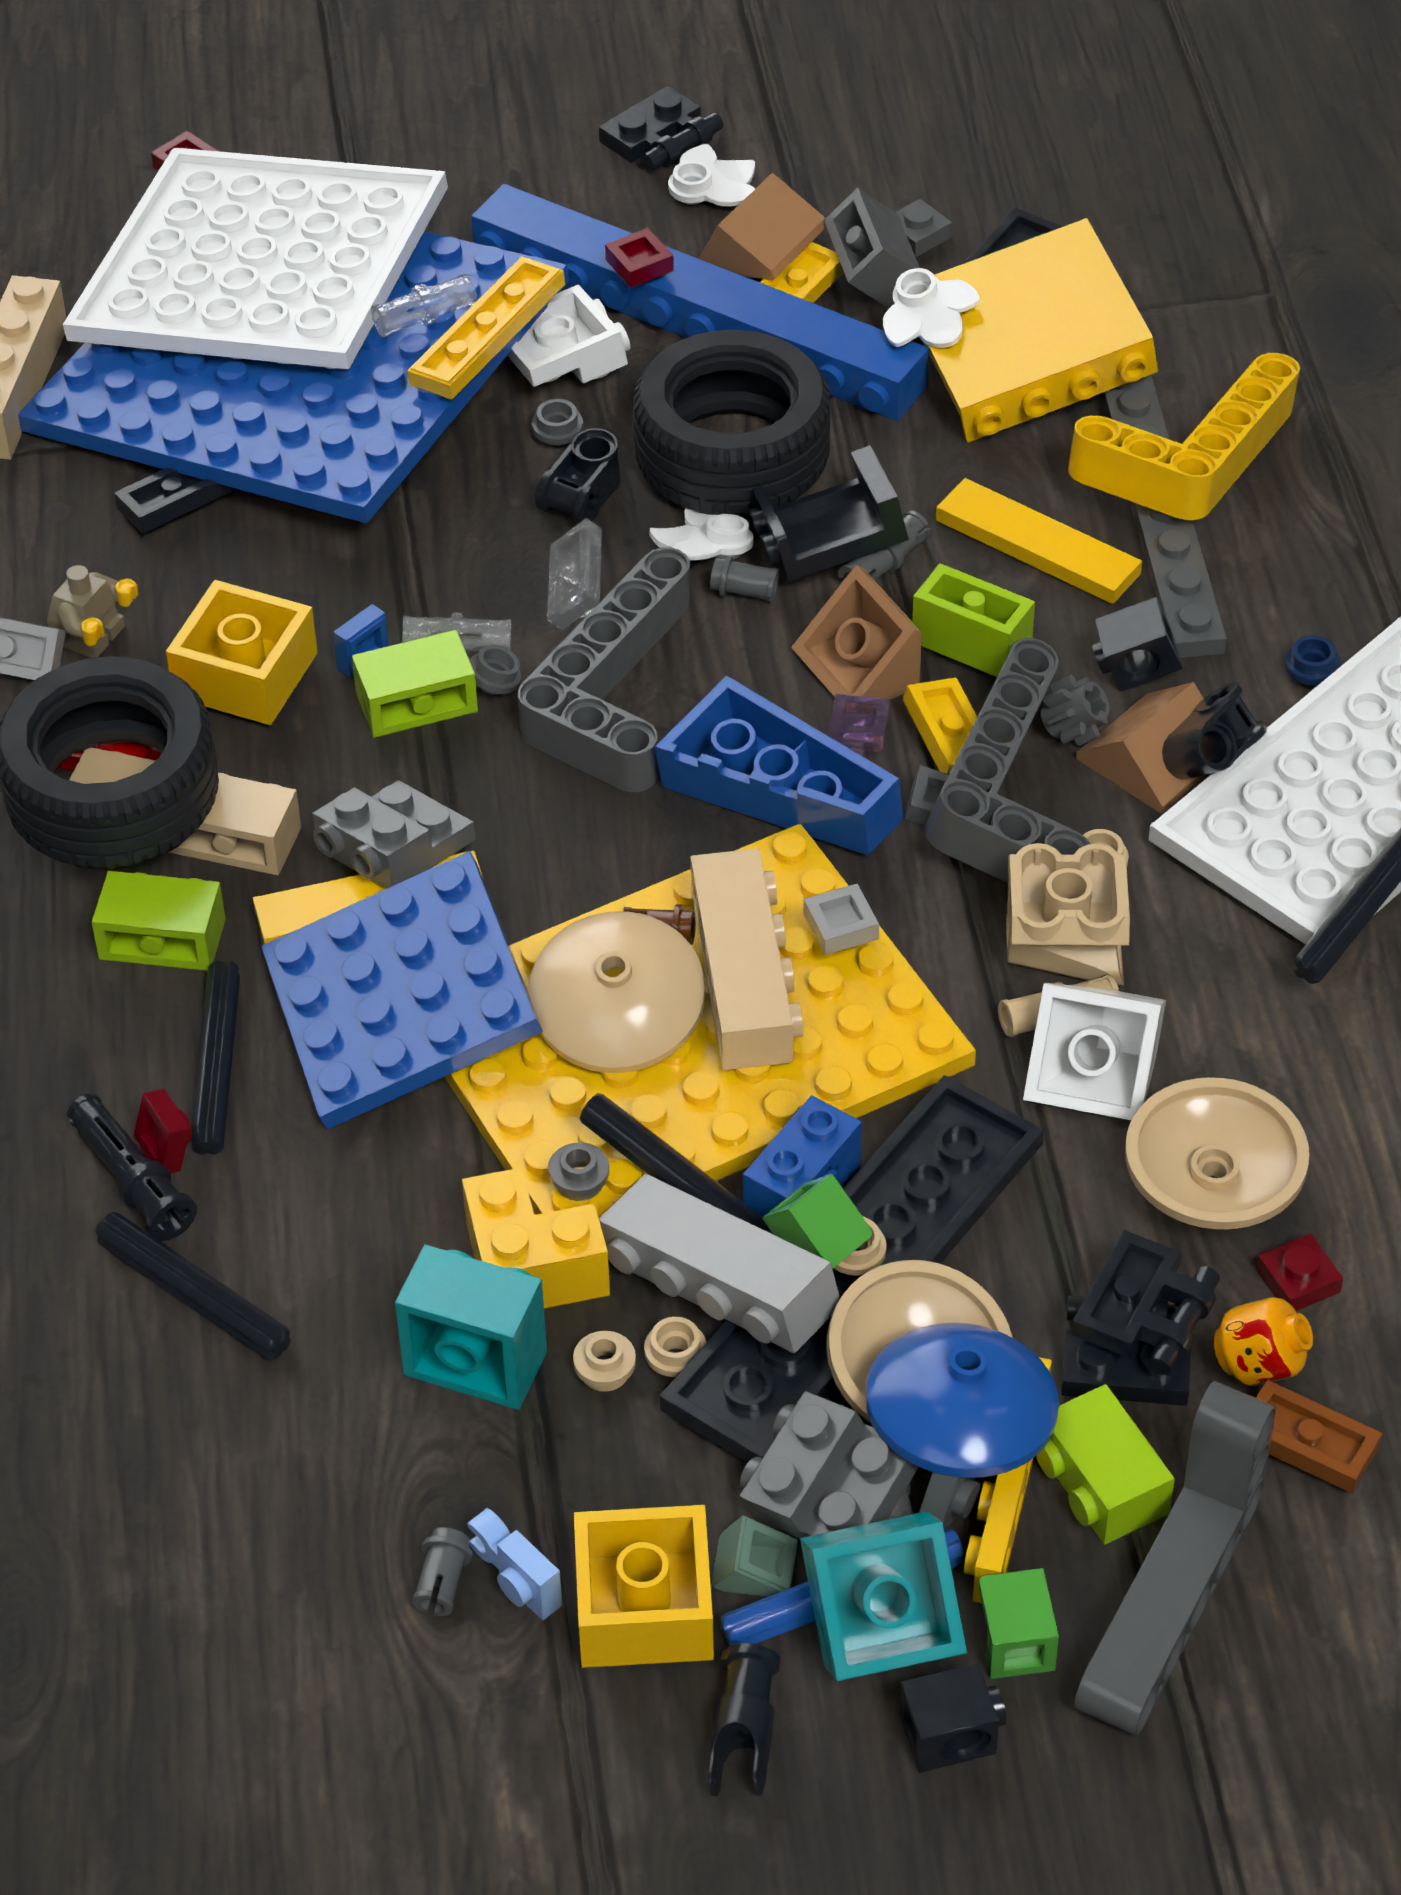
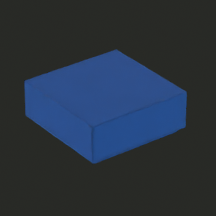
(358, 635)

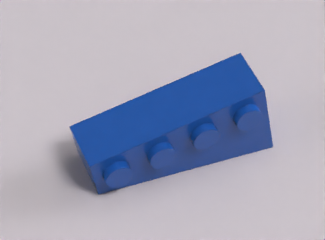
(778, 769)

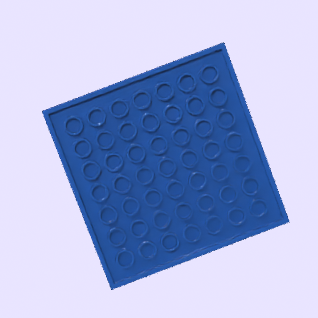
(272, 427)

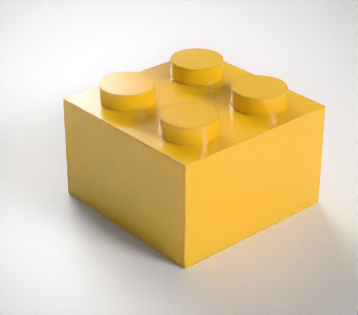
(244, 650)
(643, 1586)

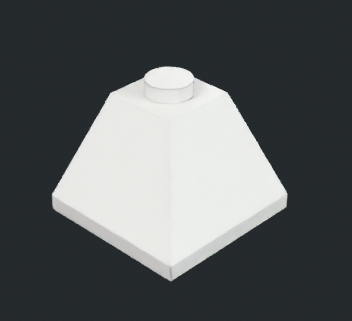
(1094, 1049)

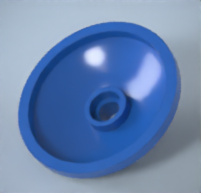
(962, 1400)

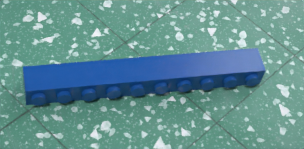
(706, 298)

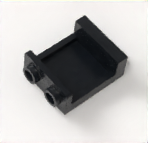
(832, 522)

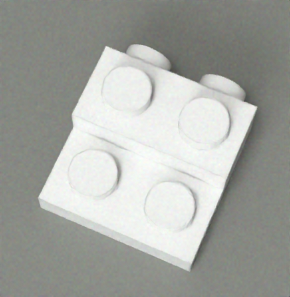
(571, 337)

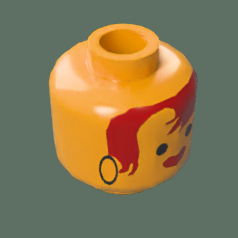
(1263, 1341)

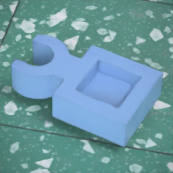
(523, 1570)

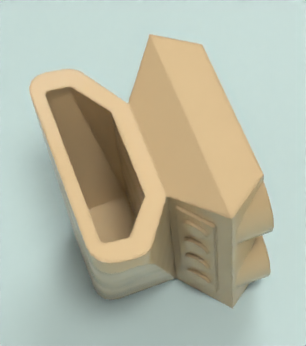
(1068, 911)

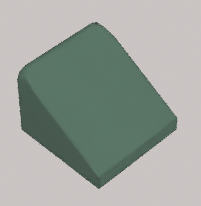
(753, 1559)

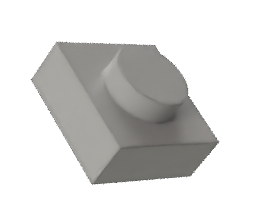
(841, 919)

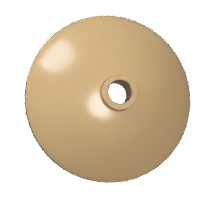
(621, 1019)
(1220, 1132)
(893, 1302)

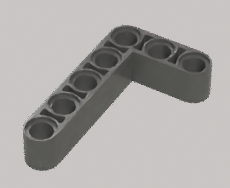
(564, 696)
(969, 814)
(1185, 1562)

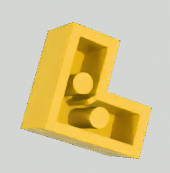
(557, 1246)

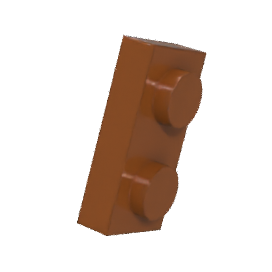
(1319, 1438)

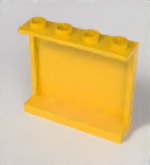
(1045, 331)

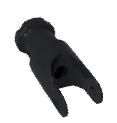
(744, 1712)

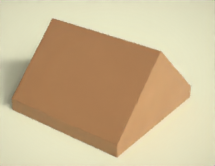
(764, 232)
(862, 641)
(1133, 745)

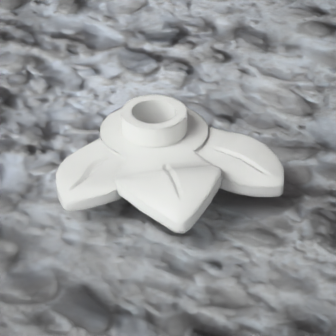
(705, 178)
(928, 309)
(706, 536)

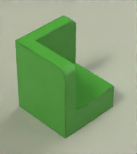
(820, 1220)
(1019, 1623)

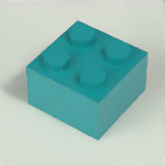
(471, 1326)
(883, 1595)

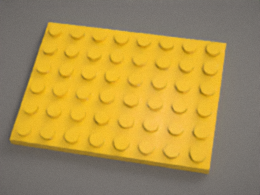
(864, 1044)

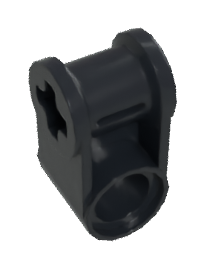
(581, 476)
(1212, 735)

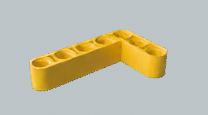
(1193, 475)

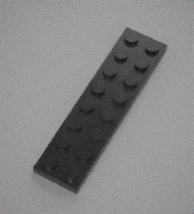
(924, 1197)

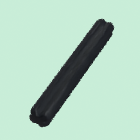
(1351, 914)
(215, 1057)
(659, 1158)
(193, 1286)

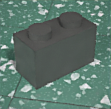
(870, 245)

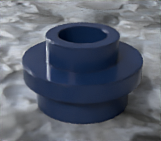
(1312, 660)

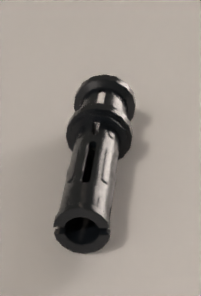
(142, 1181)

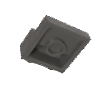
(390, 833)
(823, 1471)

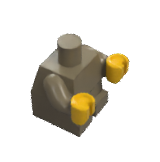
(88, 609)

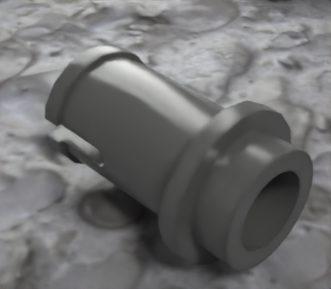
(744, 579)
(445, 1556)

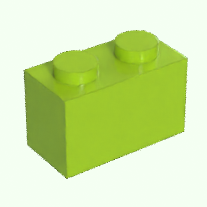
(971, 618)
(415, 683)
(158, 920)
(1106, 1466)

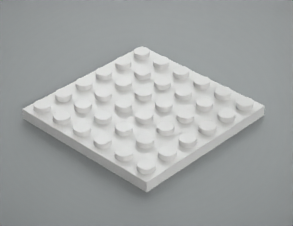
(257, 258)

